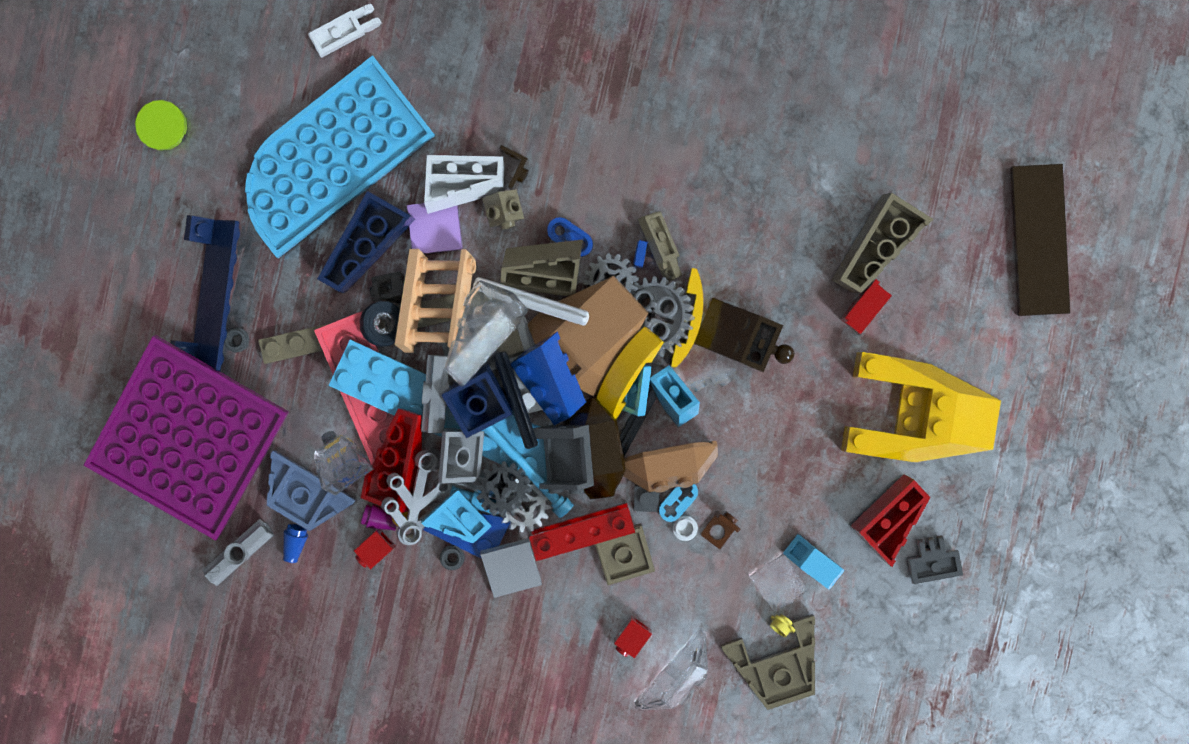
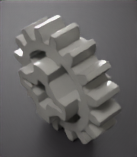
(603, 267)

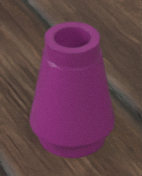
(377, 518)

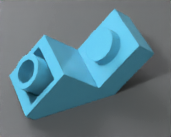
(813, 561)

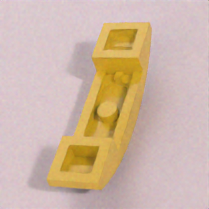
(693, 288)
(626, 368)

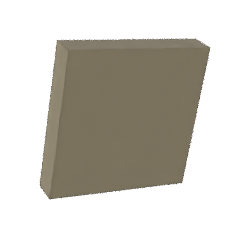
(625, 557)

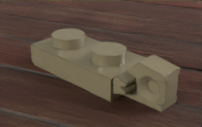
(661, 244)

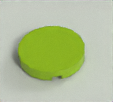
(161, 125)

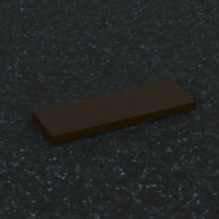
(1040, 239)

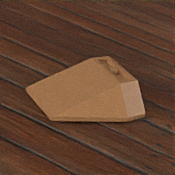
(594, 347)

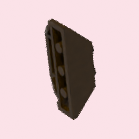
(605, 445)

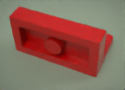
(865, 307)

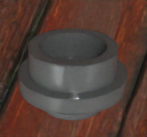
(229, 341)
(446, 563)

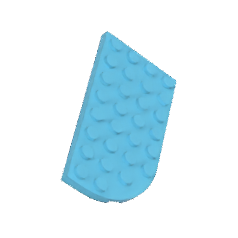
(330, 155)

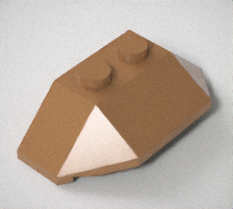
(671, 466)

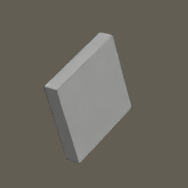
(511, 567)

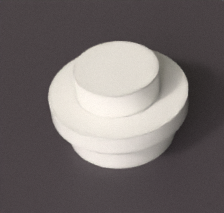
(685, 528)

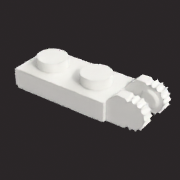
(343, 30)

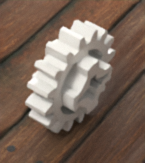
(527, 516)

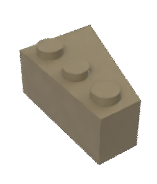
(543, 267)

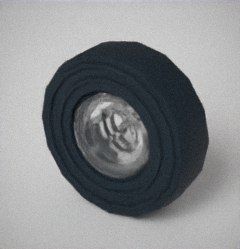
(370, 320)

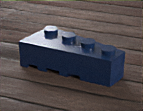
(364, 241)

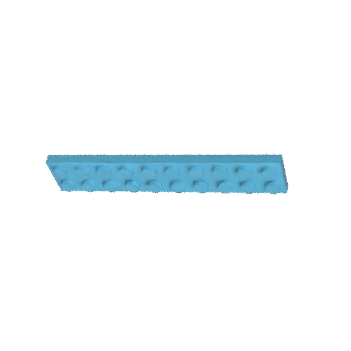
(395, 385)

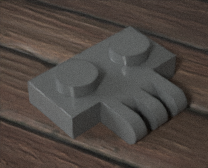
(934, 562)

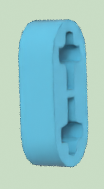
(681, 506)

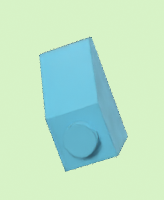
(674, 396)

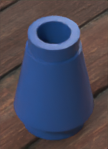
(293, 542)

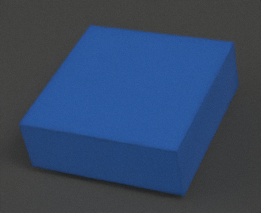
(640, 254)

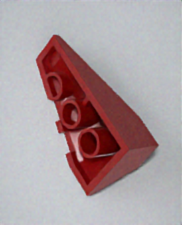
(395, 456)

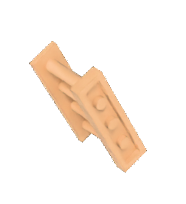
(415, 289)

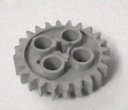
(660, 296)

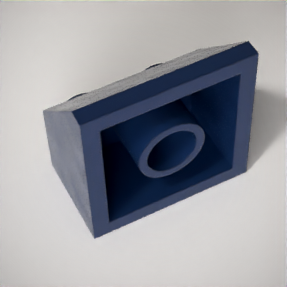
(478, 402)

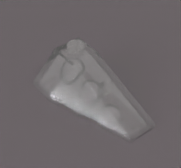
(485, 324)

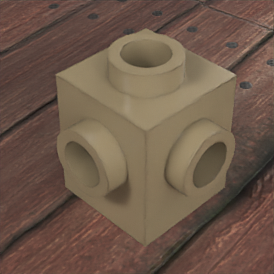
(503, 209)

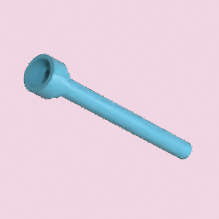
(560, 505)

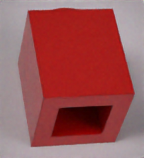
(374, 549)
(632, 637)

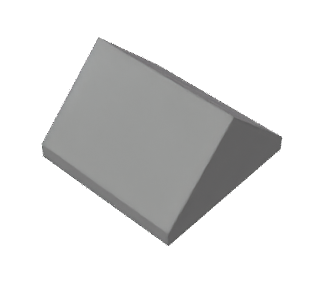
(460, 456)

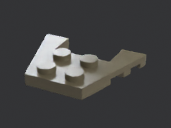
(783, 675)

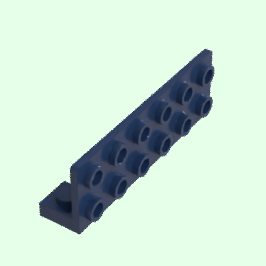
(215, 288)

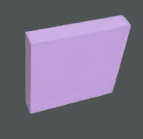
(435, 231)

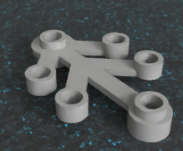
(416, 501)

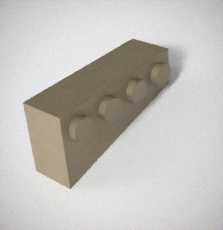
(879, 242)

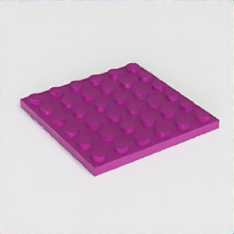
(185, 437)

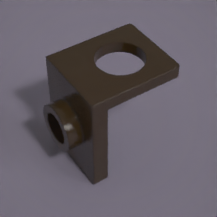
(521, 172)

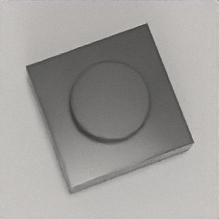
(645, 500)

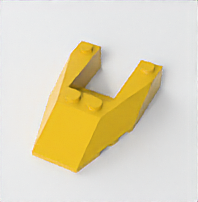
(934, 414)

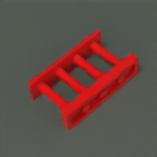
(581, 531)

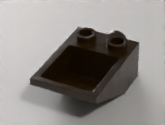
(737, 335)

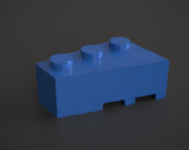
(549, 379)

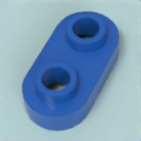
(571, 233)

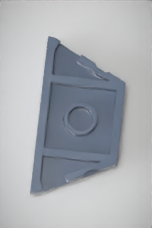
(299, 495)

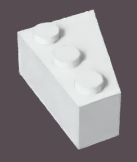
(461, 179)

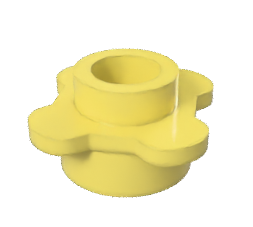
(782, 625)

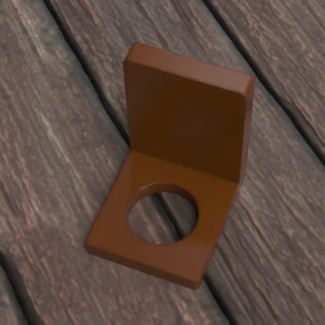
(727, 521)

